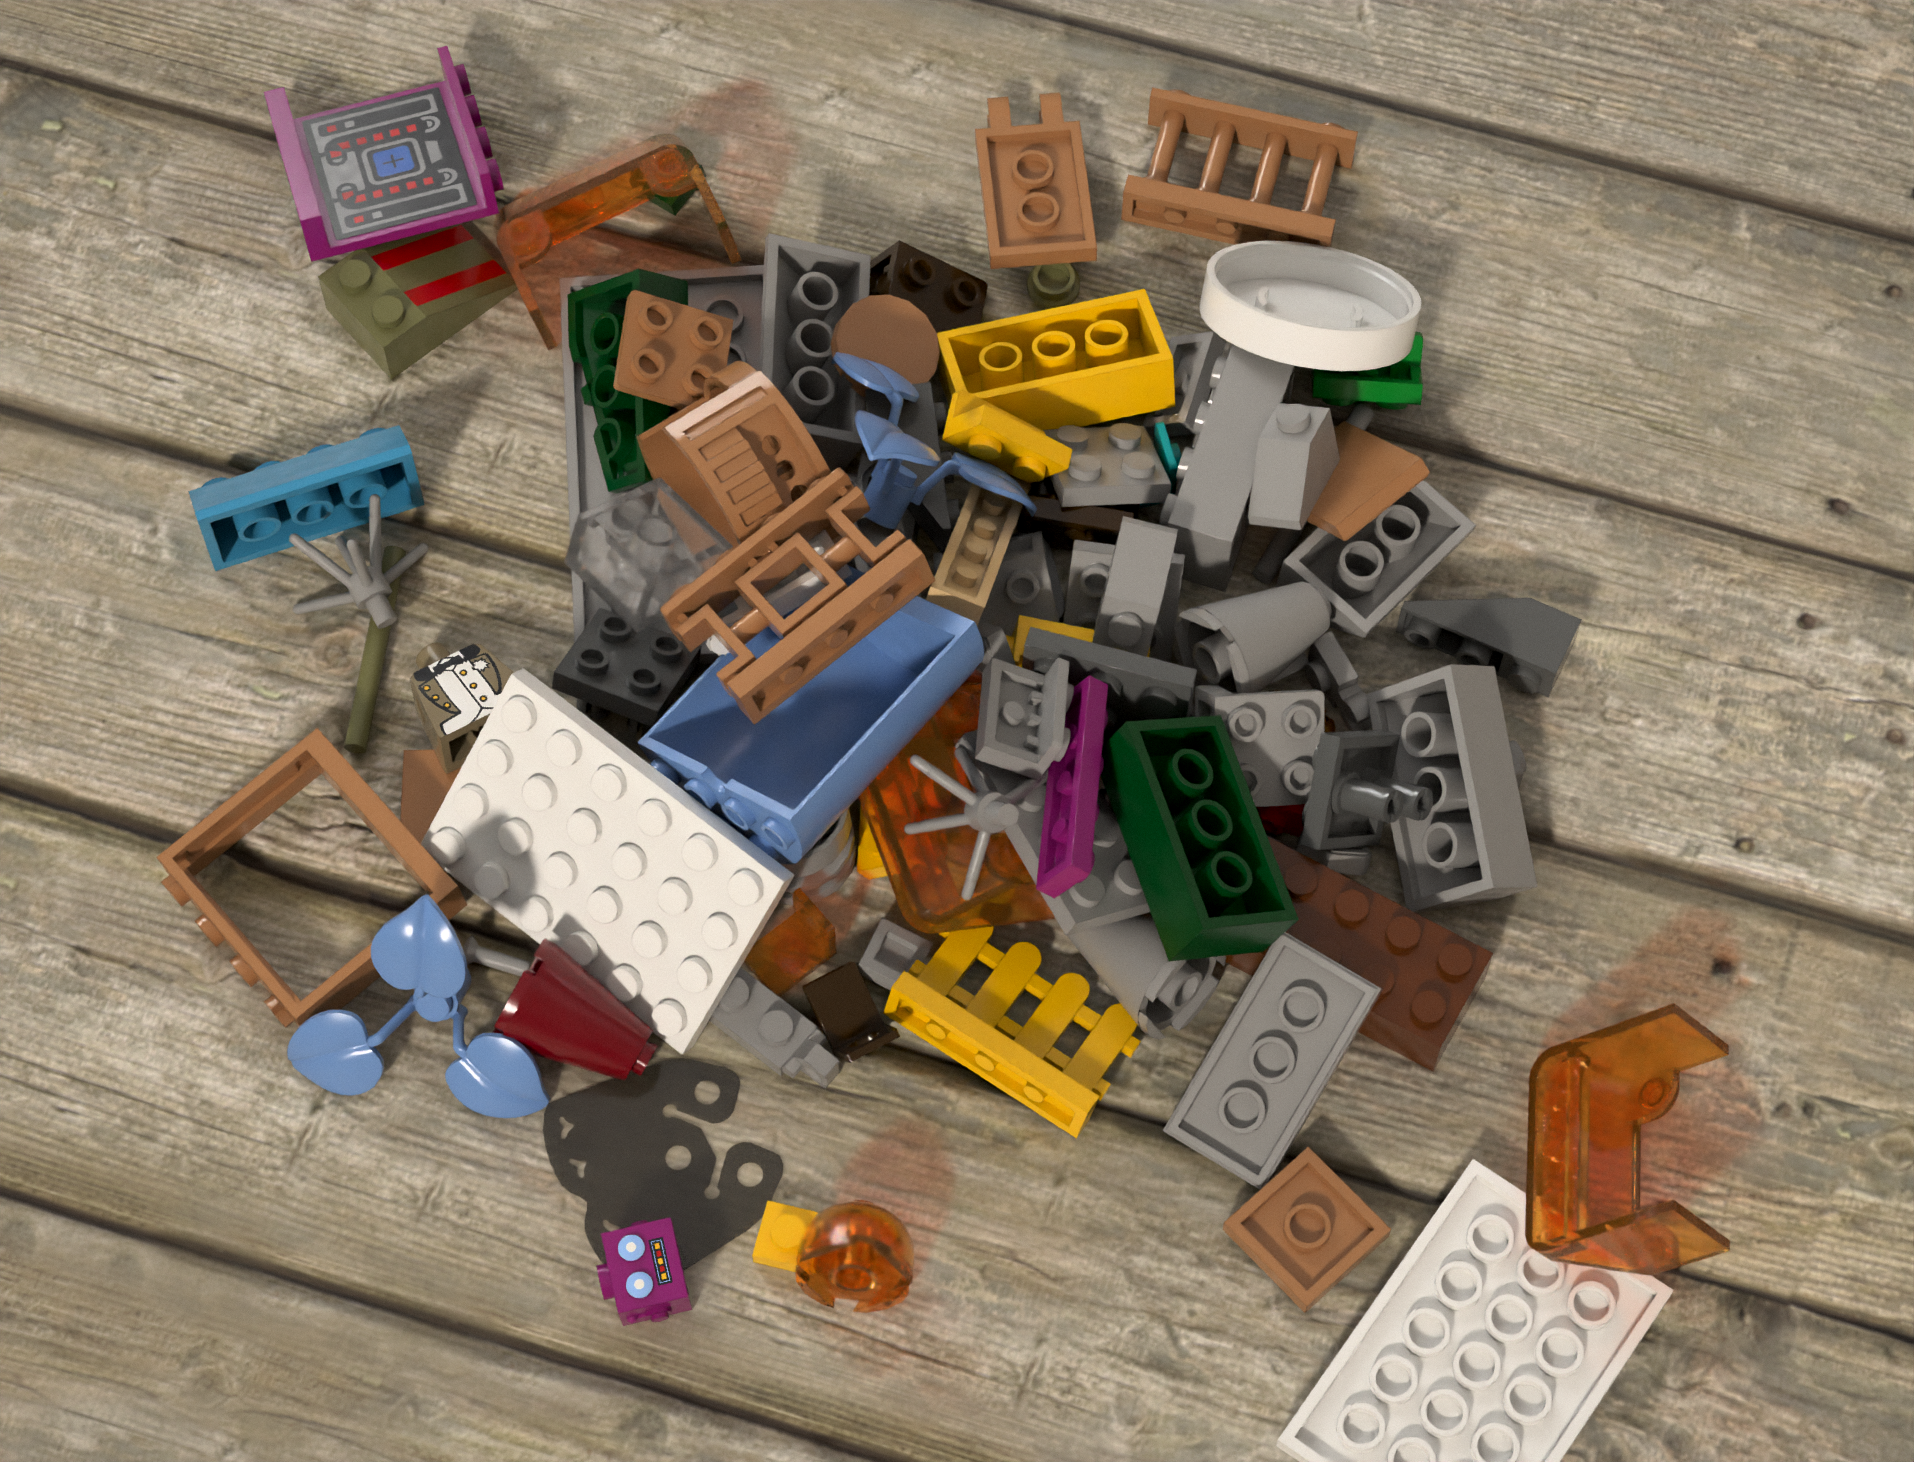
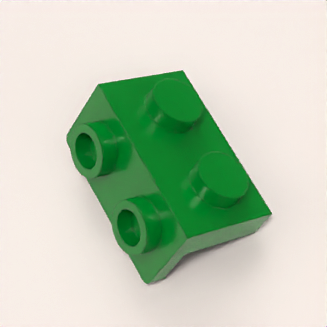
(1388, 386)

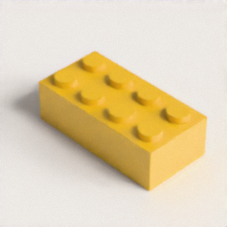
(1065, 362)

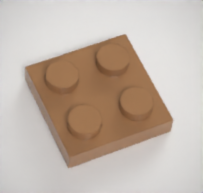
(1306, 1229)

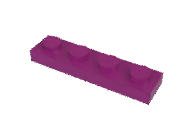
(1072, 794)

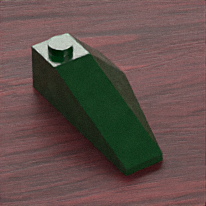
(594, 342)

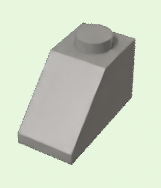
(1292, 465)
(1134, 586)

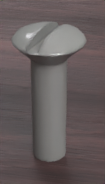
(493, 959)

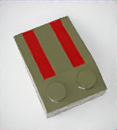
(413, 293)

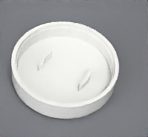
(1310, 305)

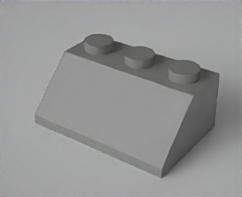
(1381, 561)

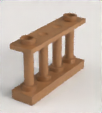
(1227, 218)

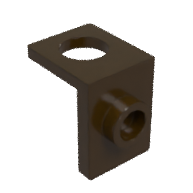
(848, 1013)

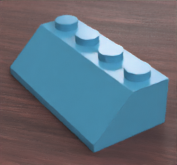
(306, 496)

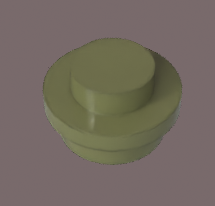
(1053, 285)

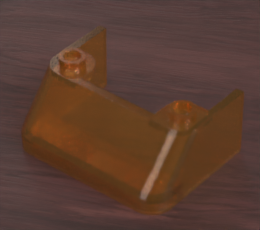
(594, 195)
(932, 866)
(1587, 1146)

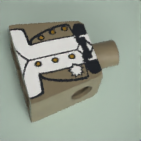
(456, 697)

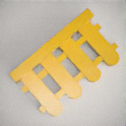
(999, 1049)

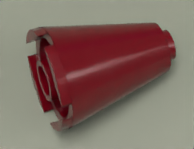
(574, 1018)

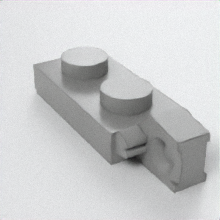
(774, 1031)

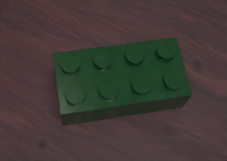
(1195, 838)

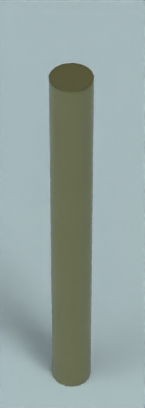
(371, 666)

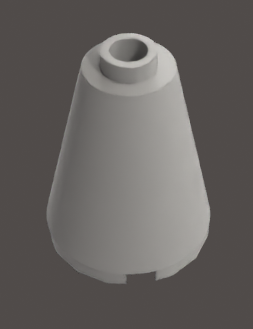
(1251, 637)
(1142, 979)

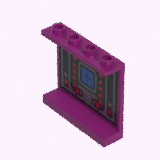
(387, 164)

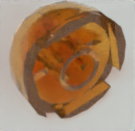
(856, 1255)

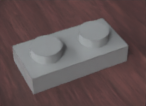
(1193, 365)

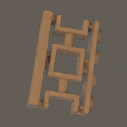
(820, 627)

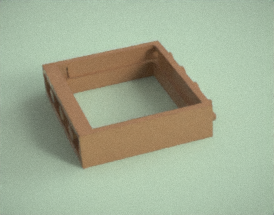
(248, 809)

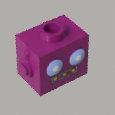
(644, 1272)

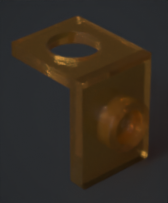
(793, 947)

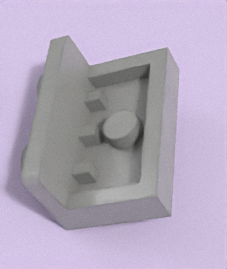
(1023, 717)

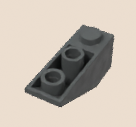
(925, 422)
(1515, 635)

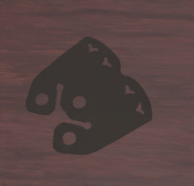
(625, 1147)

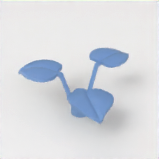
(893, 483)
(421, 954)

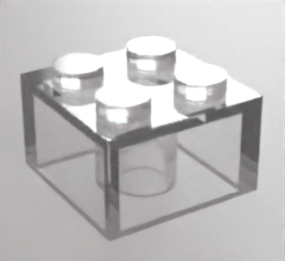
(642, 550)

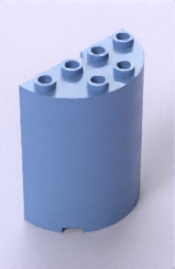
(824, 743)

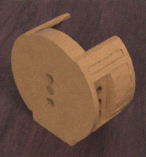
(735, 453)

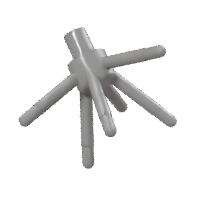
(367, 584)
(983, 810)

